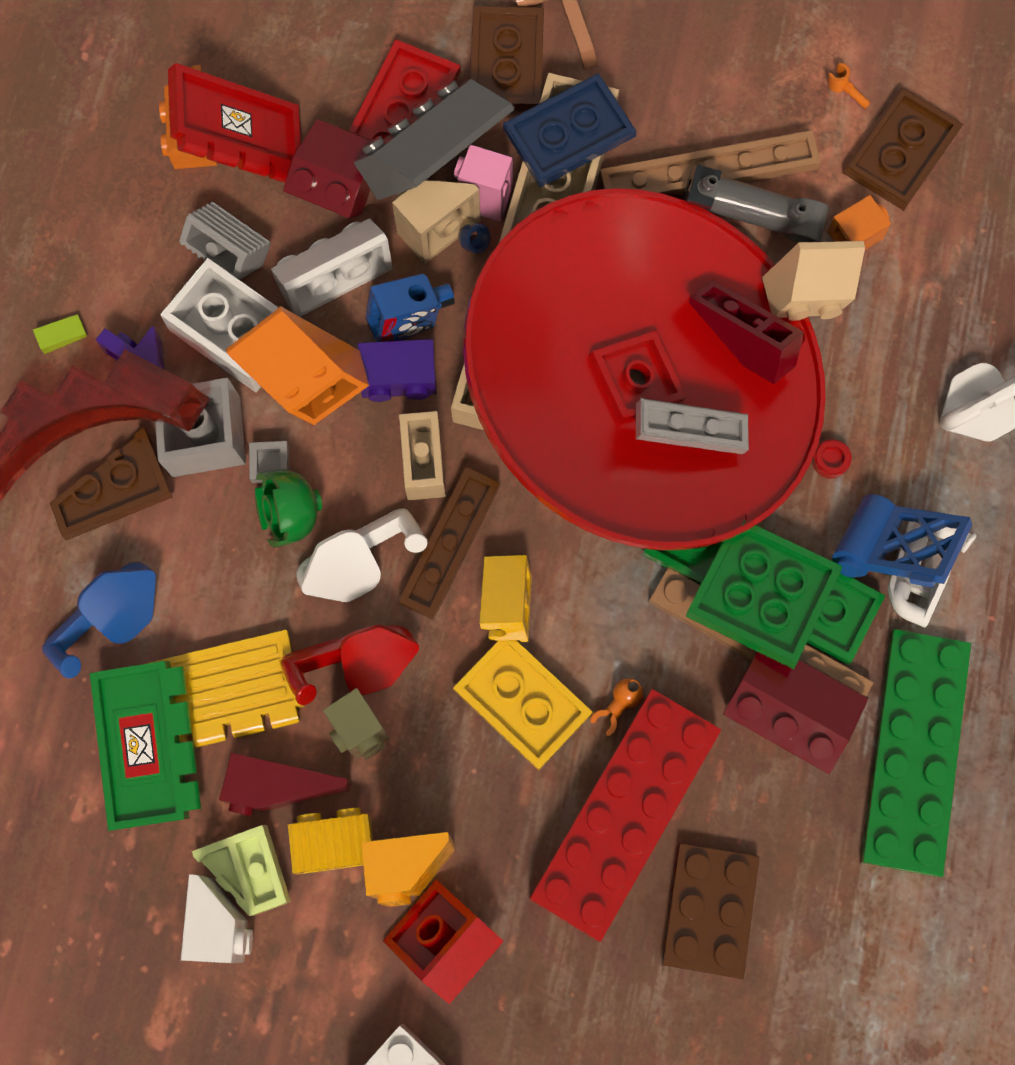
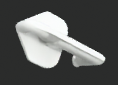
(980, 404)
(343, 563)
(900, 587)

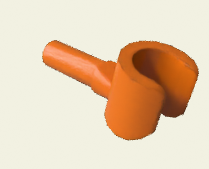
(843, 84)

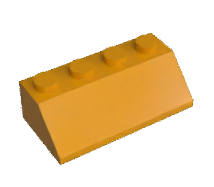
(403, 866)

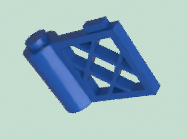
(873, 533)

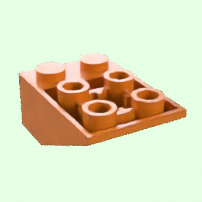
(300, 365)

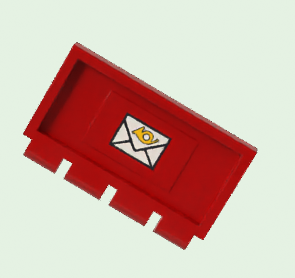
(232, 123)

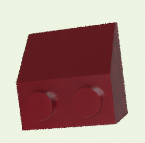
(326, 171)

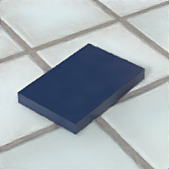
(569, 130)

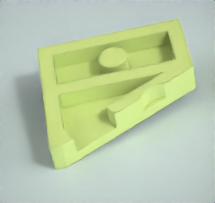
(247, 869)

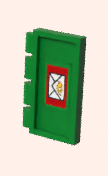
(142, 746)

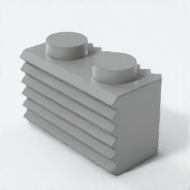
(224, 240)

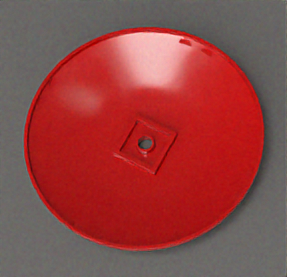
(605, 291)

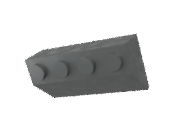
(430, 137)

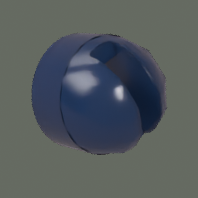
(475, 243)

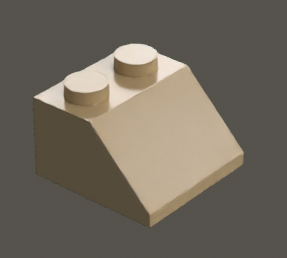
(433, 214)
(815, 279)

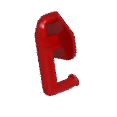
(369, 660)

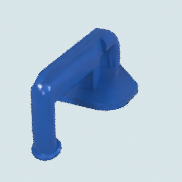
(115, 603)

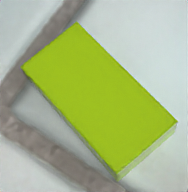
(59, 333)

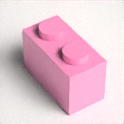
(491, 175)

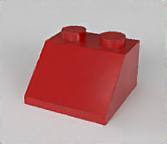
(442, 942)

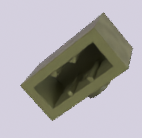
(355, 726)

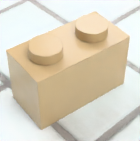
(422, 455)

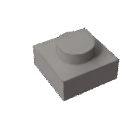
(267, 457)

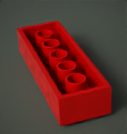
(625, 815)

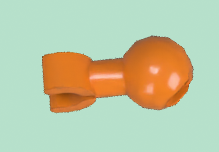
(622, 700)

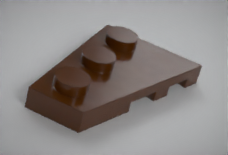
(114, 490)

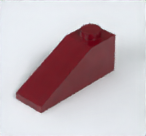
(750, 332)
(269, 785)

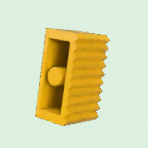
(328, 843)

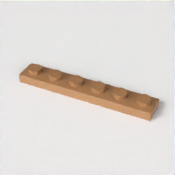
(738, 162)
(675, 596)

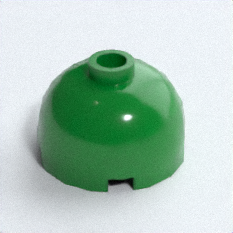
(286, 506)

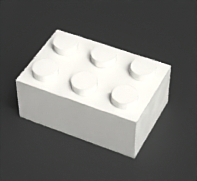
(215, 313)

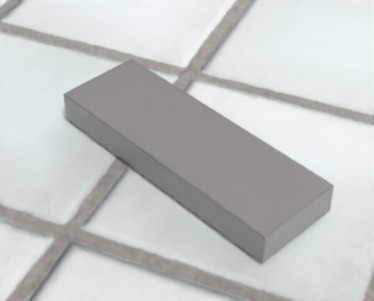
(691, 426)

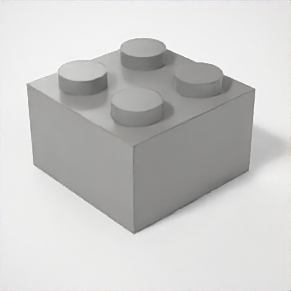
(214, 439)

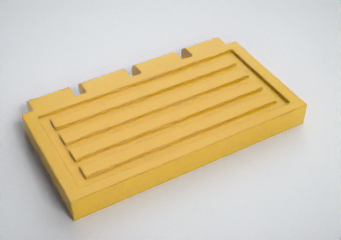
(237, 688)

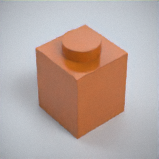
(861, 222)

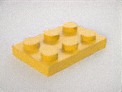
(522, 701)

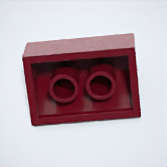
(797, 709)

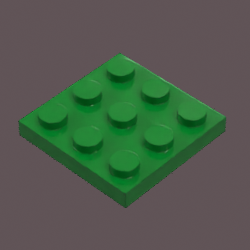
(765, 593)

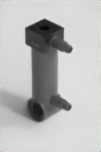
(796, 218)

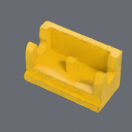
(506, 597)

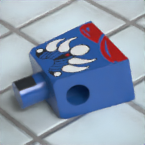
(405, 307)

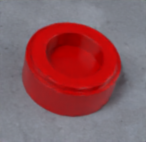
(832, 459)

